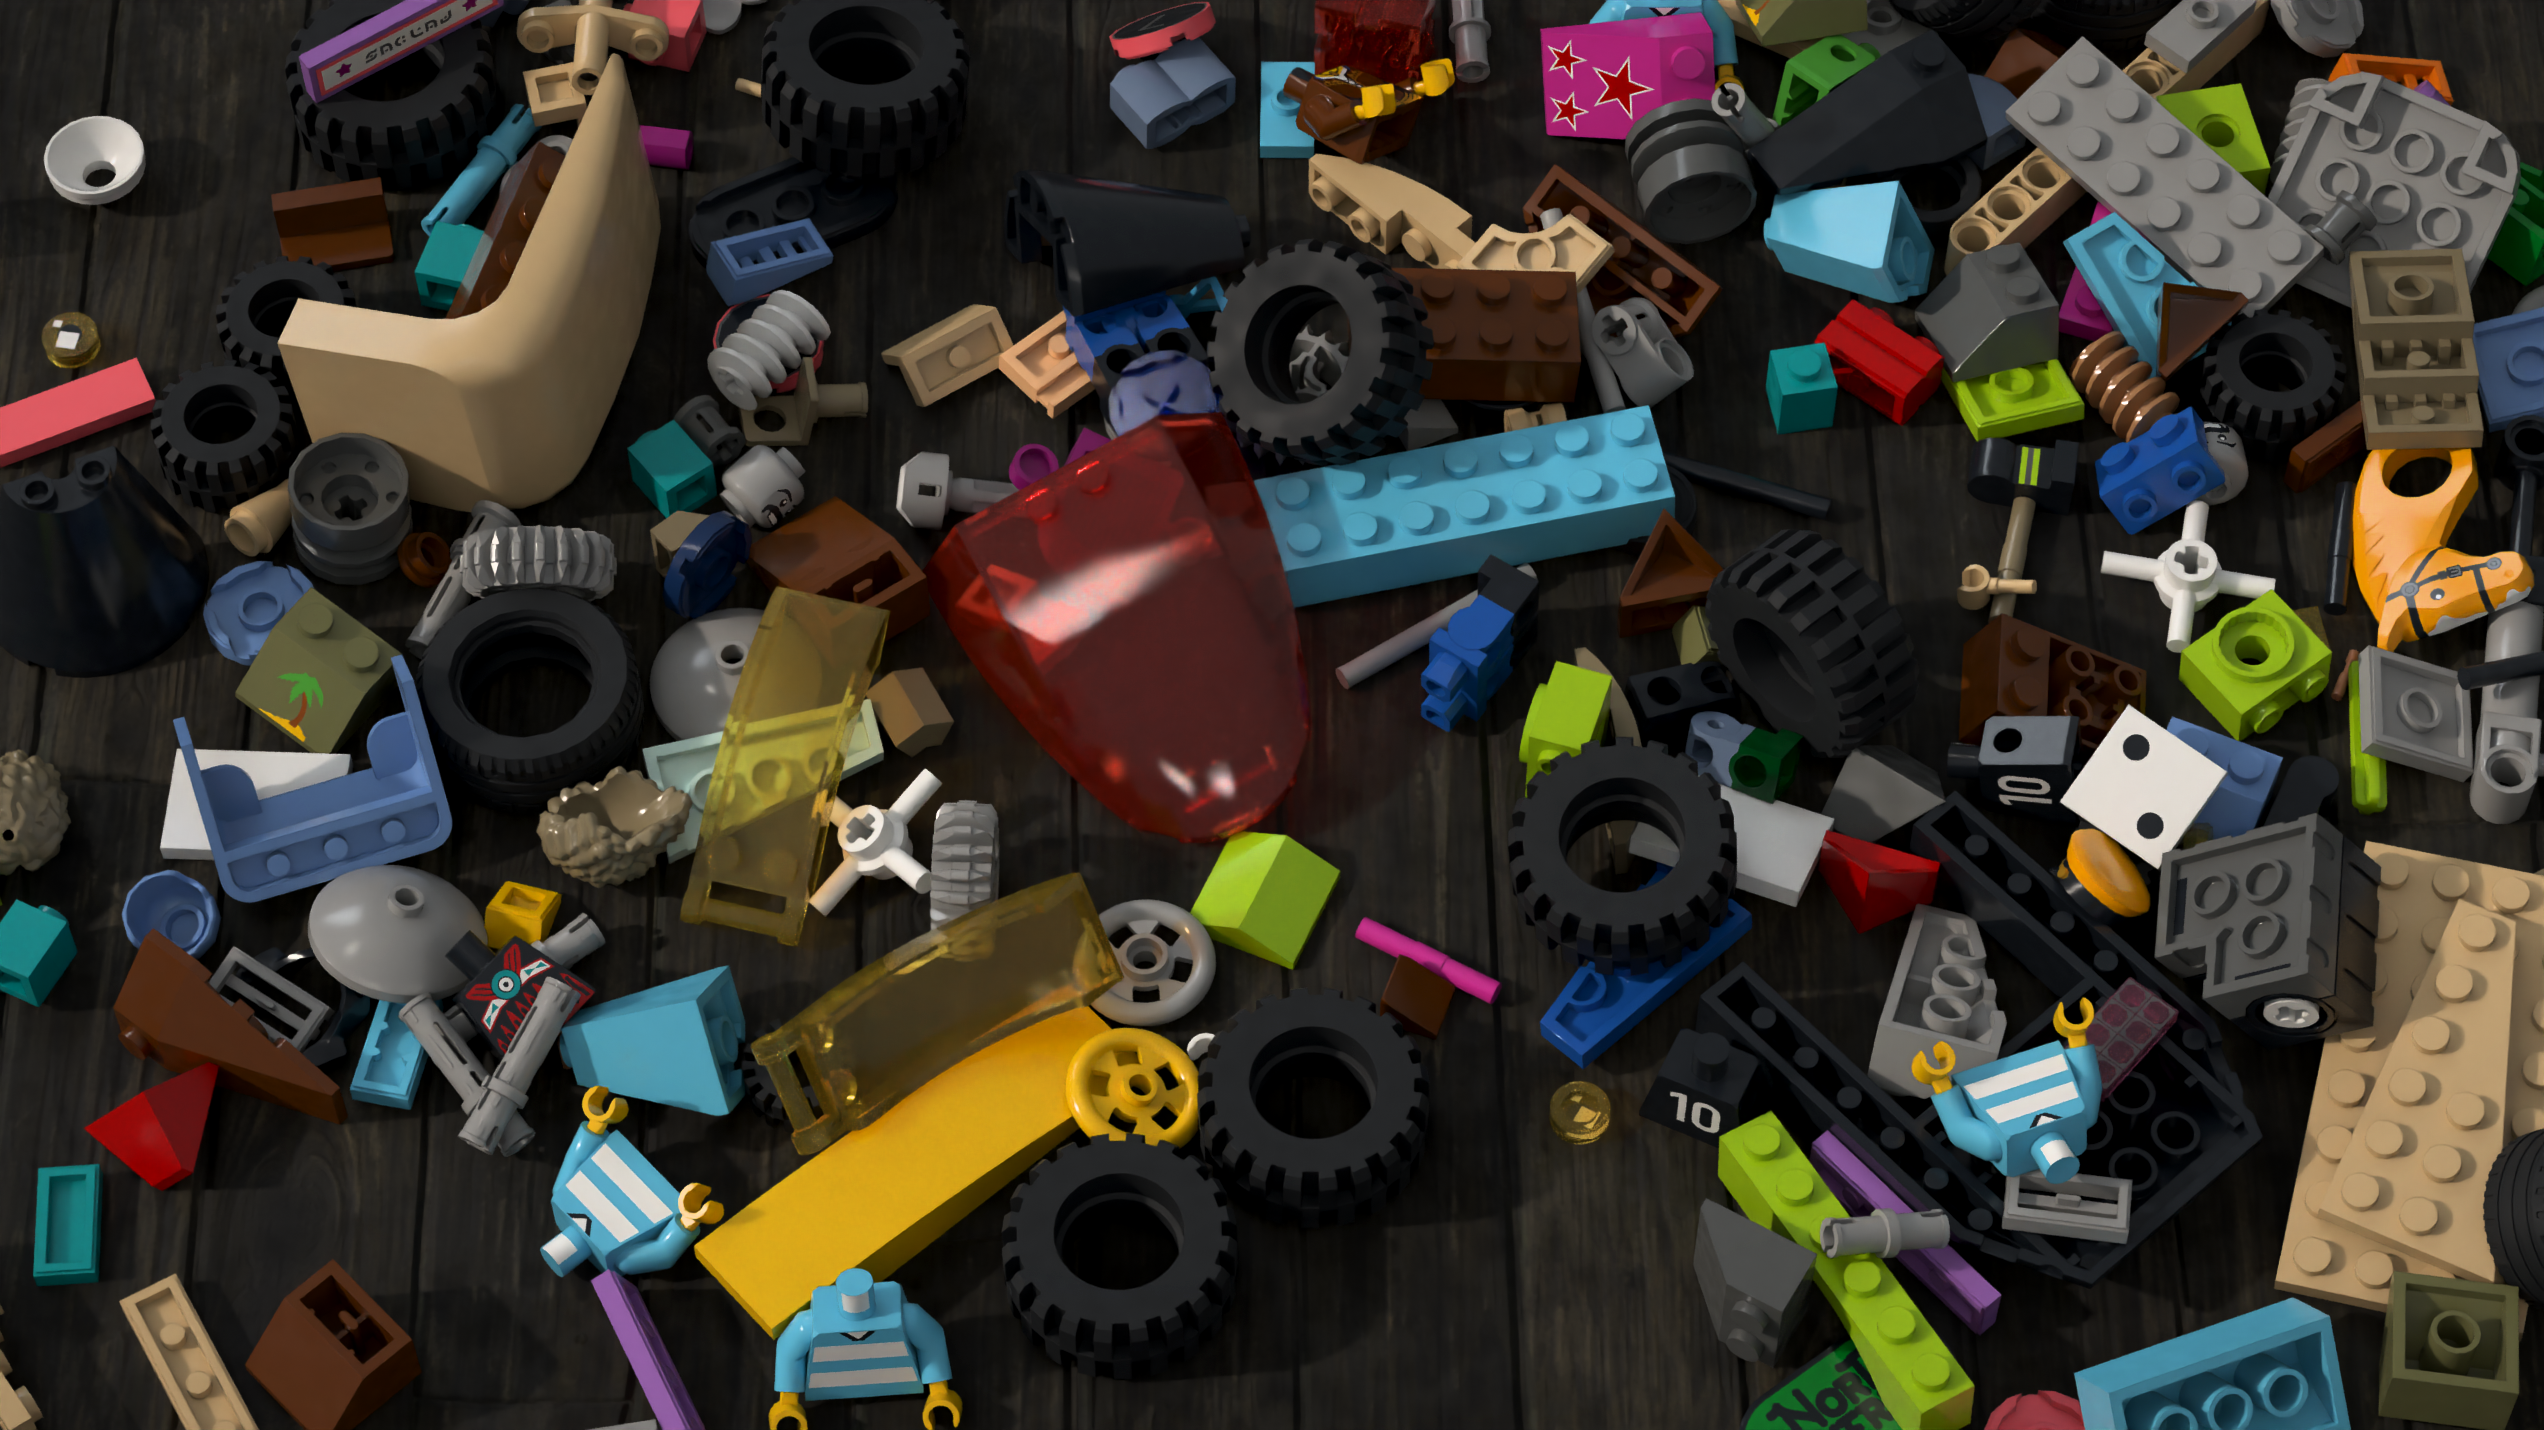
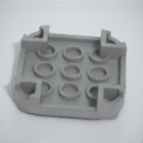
(2411, 160)

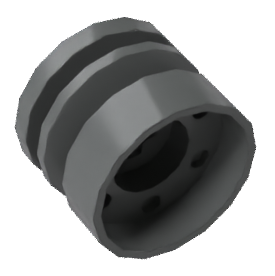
(1689, 172)
(349, 507)

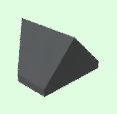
(1881, 792)

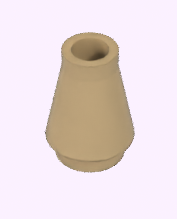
(260, 521)

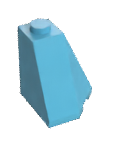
(1853, 239)
(664, 1044)

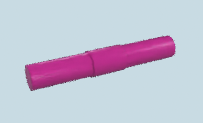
(1434, 960)

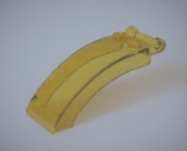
(783, 759)
(938, 1005)

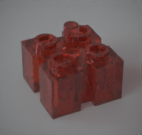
(1375, 36)

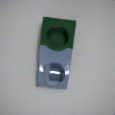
(1744, 755)

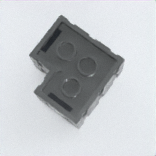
(2275, 929)

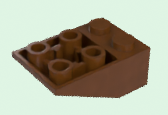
(844, 558)
(2032, 672)

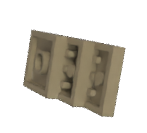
(2415, 349)

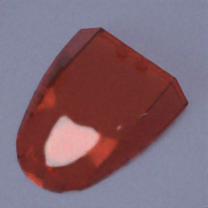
(1141, 627)

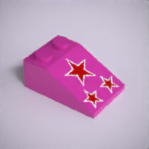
(1618, 71)

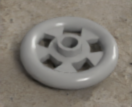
(1191, 947)

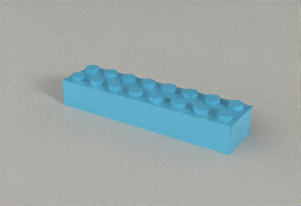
(1458, 502)

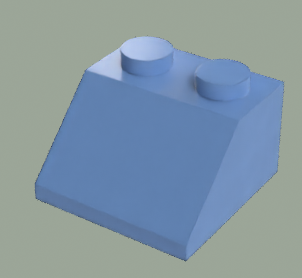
(2247, 788)

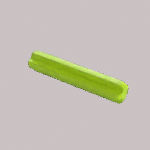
(2367, 771)

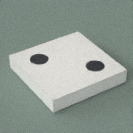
(2144, 787)

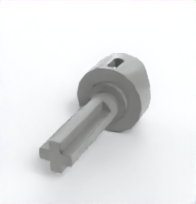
(950, 492)

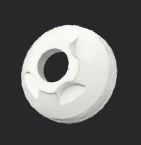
(91, 146)

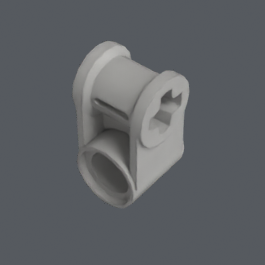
(1644, 353)

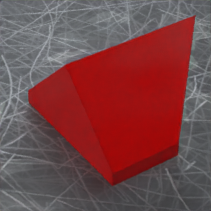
(1875, 880)
(160, 1127)

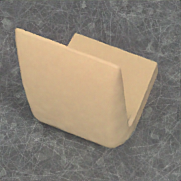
(521, 389)

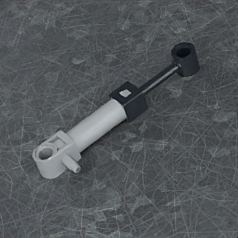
(2509, 730)

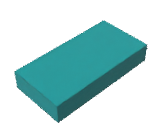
(68, 1225)

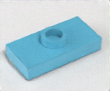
(1278, 114)
(390, 1060)

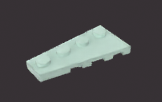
(691, 762)

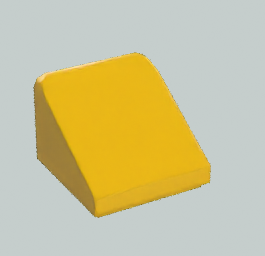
(521, 913)

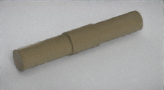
(2013, 553)

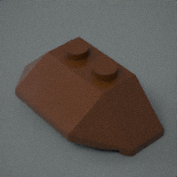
(1641, 260)

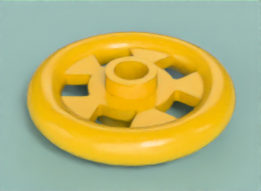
(1154, 1053)

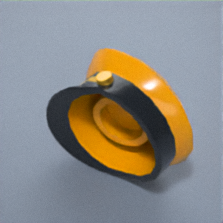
(2102, 878)

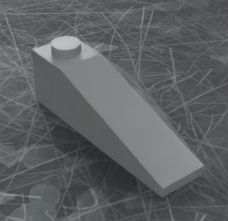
(1937, 997)

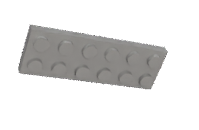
(2162, 179)

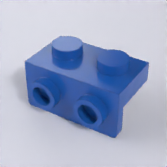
(2158, 471)

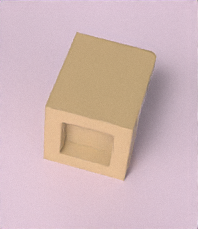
(552, 95)

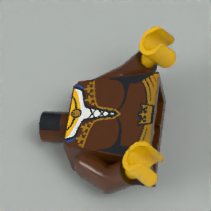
(1362, 112)

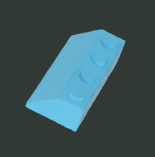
(2241, 1374)

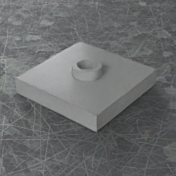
(2415, 714)

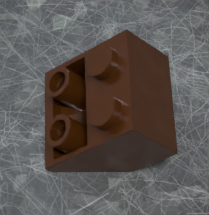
(332, 1353)

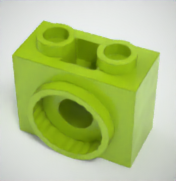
(2226, 125)
(2255, 696)
(1564, 716)

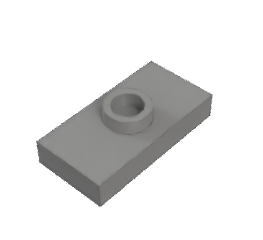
(2196, 29)

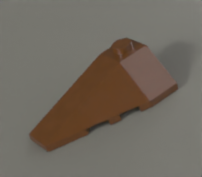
(184, 1022)

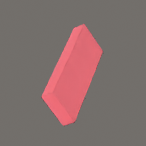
(73, 411)

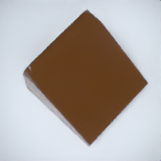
(1417, 997)

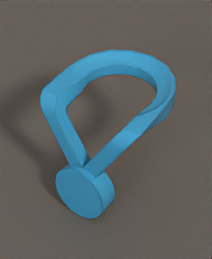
(1191, 304)

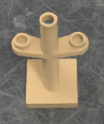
(592, 29)

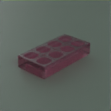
(2127, 1031)

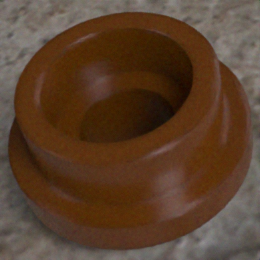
(424, 558)

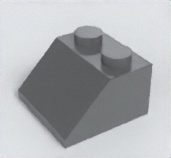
(1991, 314)
(1751, 1283)

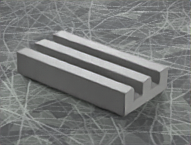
(306, 1029)
(2066, 1213)

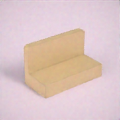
(951, 353)

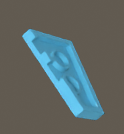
(2125, 280)

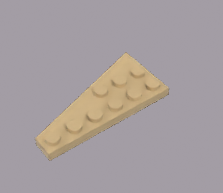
(2437, 1108)

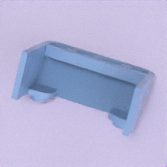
(331, 825)

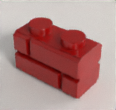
(1881, 361)

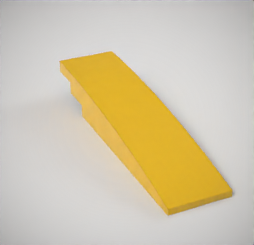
(906, 1175)

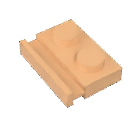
(1047, 368)

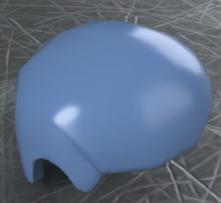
(175, 908)

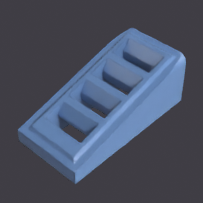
(740, 280)

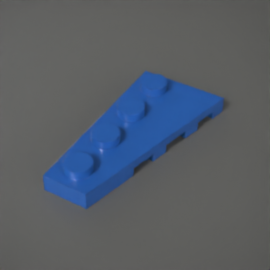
(1602, 1007)

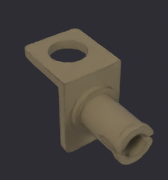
(804, 409)

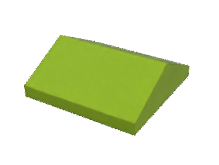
(1265, 896)

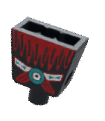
(505, 987)

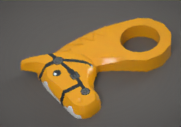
(2403, 558)

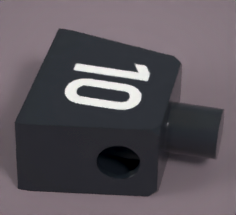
(2023, 765)
(1706, 1088)

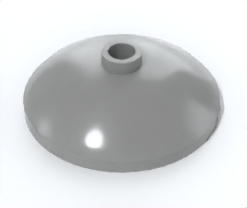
(690, 674)
(390, 932)

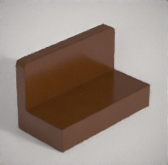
(336, 224)

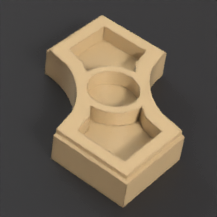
(1561, 248)

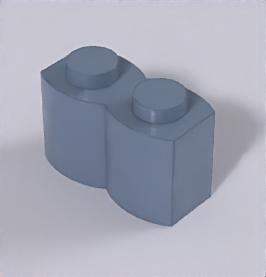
(1172, 92)

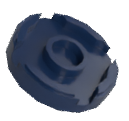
(704, 564)

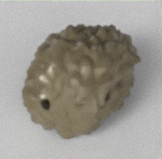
(32, 809)
(612, 827)

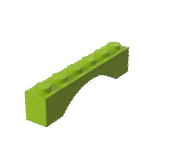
(1899, 1347)

